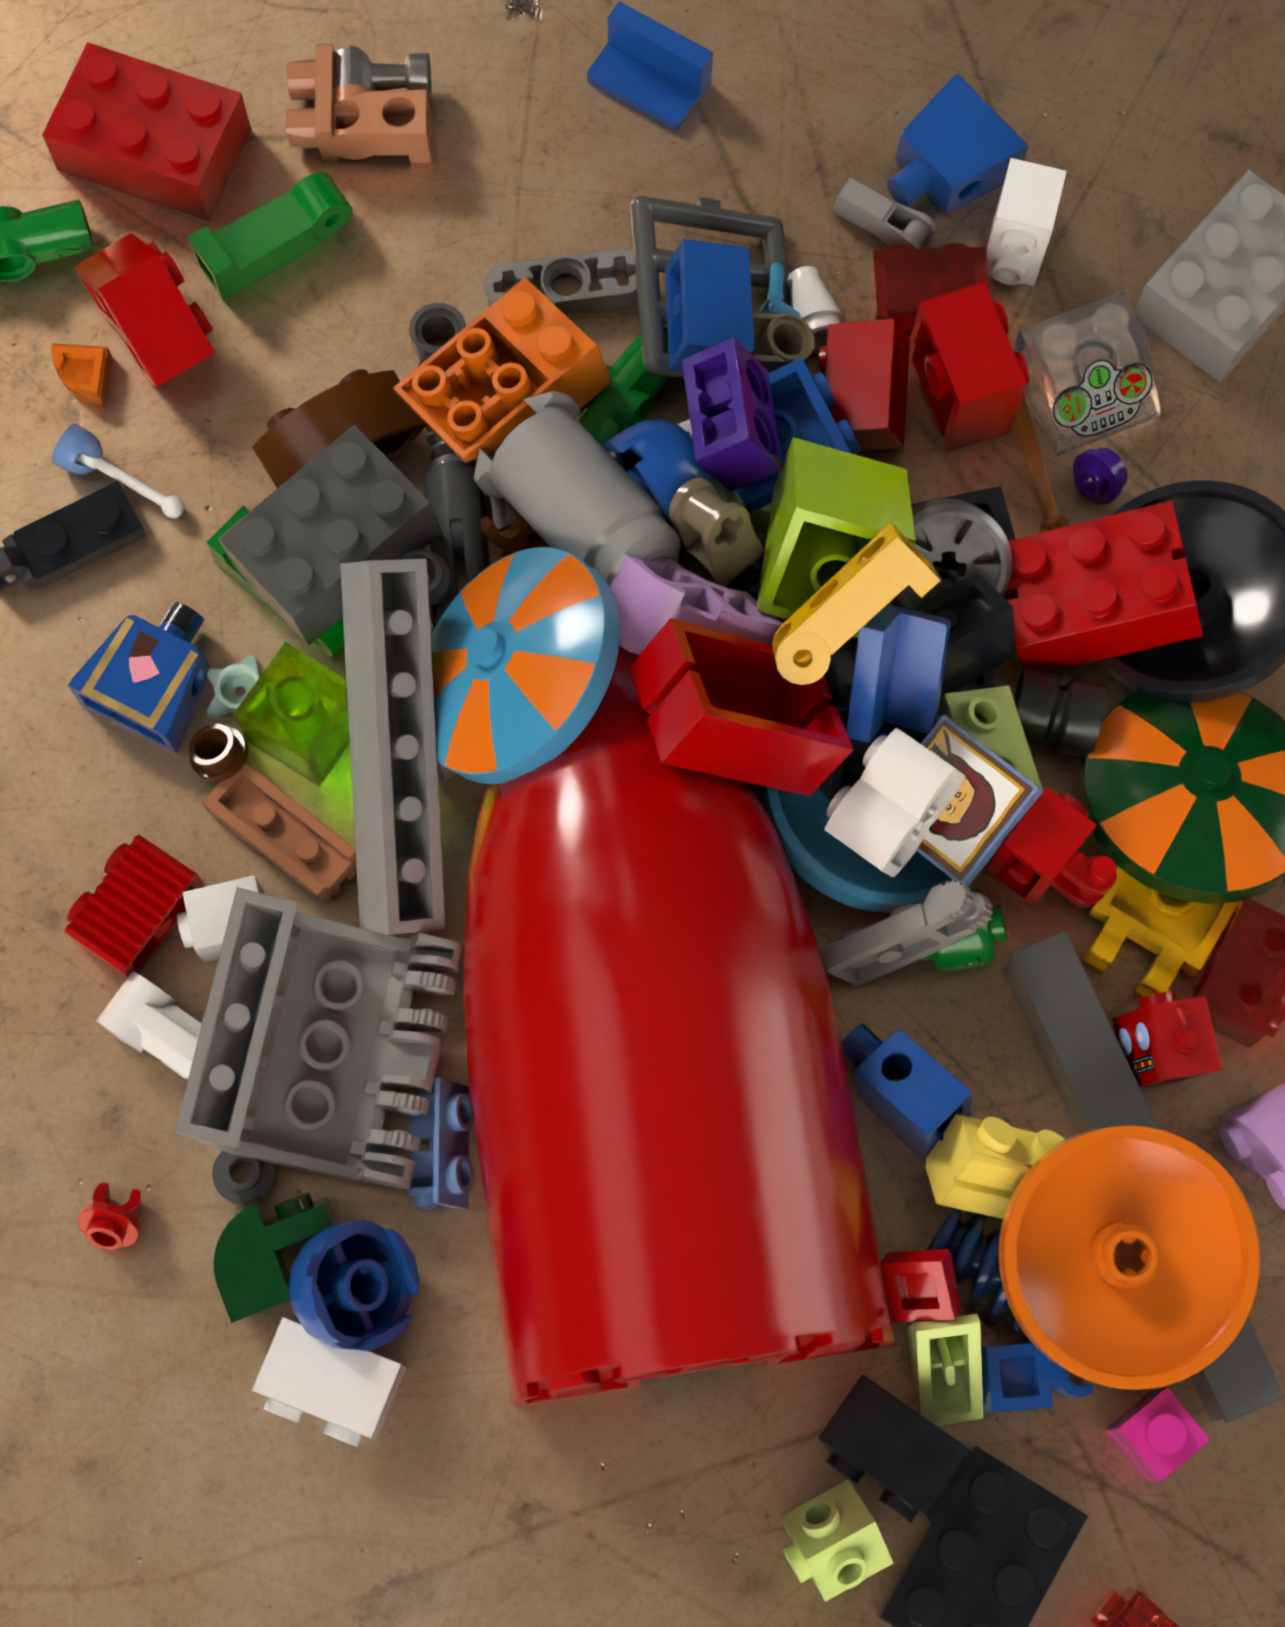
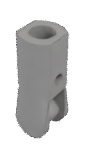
(877, 213)

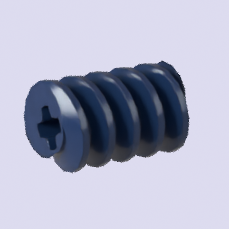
(974, 1257)

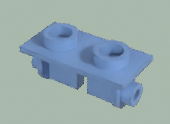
(445, 1171)

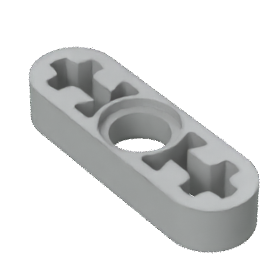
(579, 265)

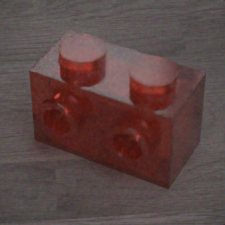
(1247, 975)

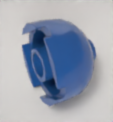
(658, 459)
(354, 1285)

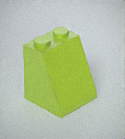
(822, 516)

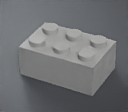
(1222, 280)

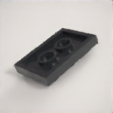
(985, 1553)

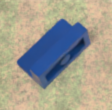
(651, 67)
(707, 299)
(898, 672)

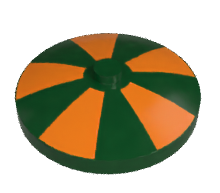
(1191, 795)

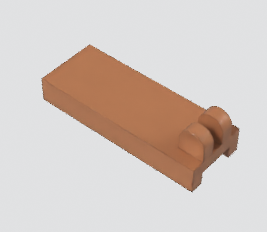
(283, 832)

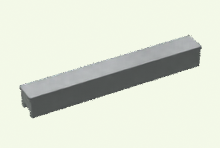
(1105, 1093)

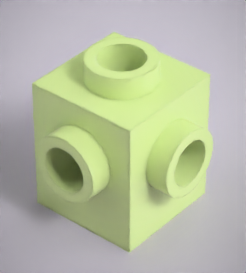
(834, 1541)

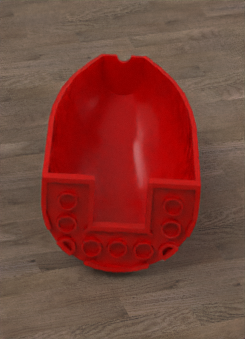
(656, 1078)

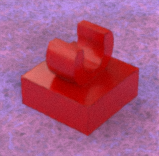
(921, 1285)

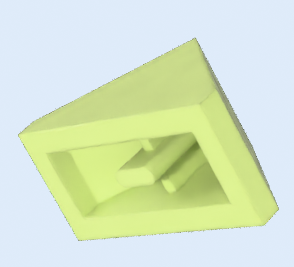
(947, 1369)

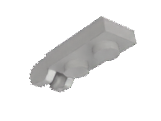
(907, 934)

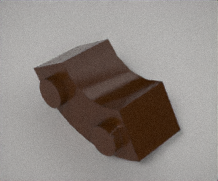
(358, 400)

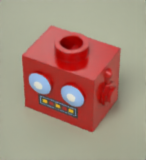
(1168, 1039)

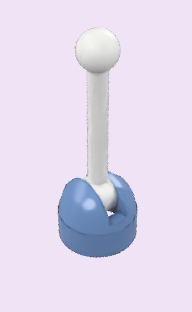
(82, 453)

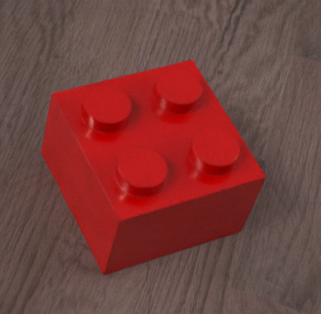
(967, 366)

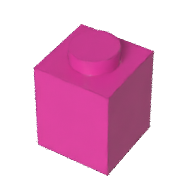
(1157, 1435)

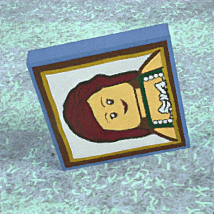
(981, 811)

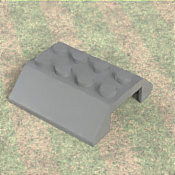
(316, 1042)

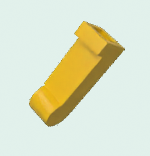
(848, 602)

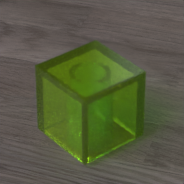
(297, 714)

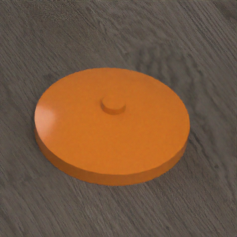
(1129, 1257)

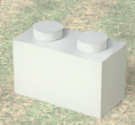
(335, 1384)

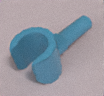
(774, 302)

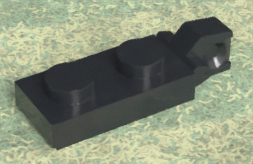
(70, 538)

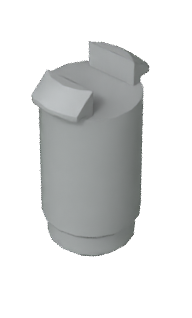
(575, 490)

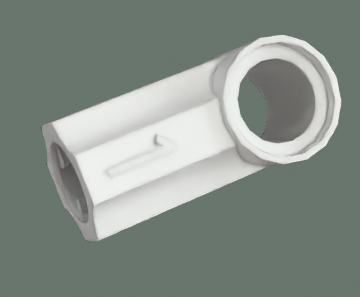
(150, 1021)

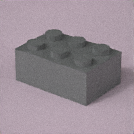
(331, 512)

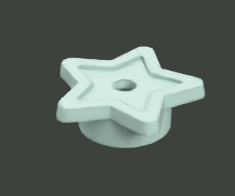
(226, 683)

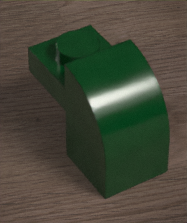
(249, 1257)

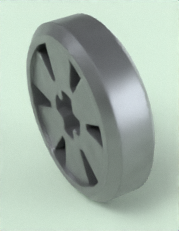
(970, 539)

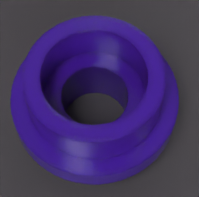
(1099, 475)

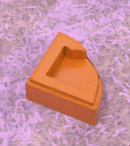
(83, 370)

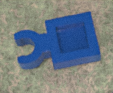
(1023, 1379)

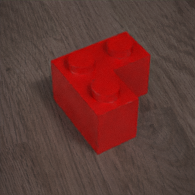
(141, 299)

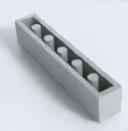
(393, 745)

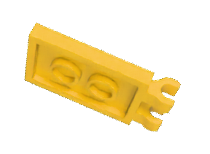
(1171, 928)

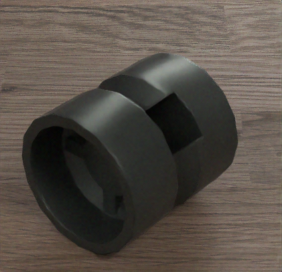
(1060, 713)

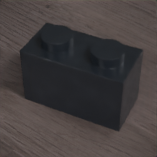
(896, 1450)

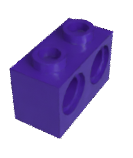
(732, 415)

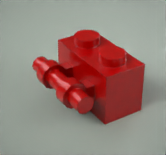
(1046, 854)

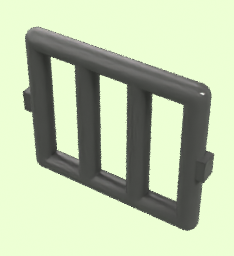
(650, 260)

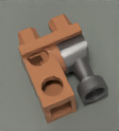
(353, 109)

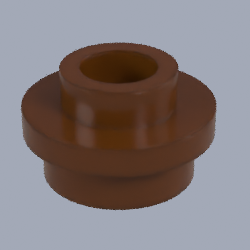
(217, 752)

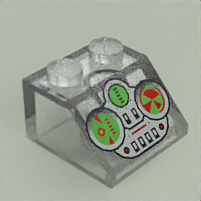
(1089, 373)

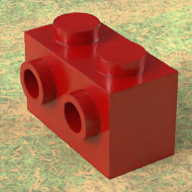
(869, 380)

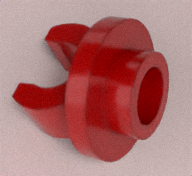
(108, 1224)

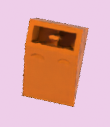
(510, 352)

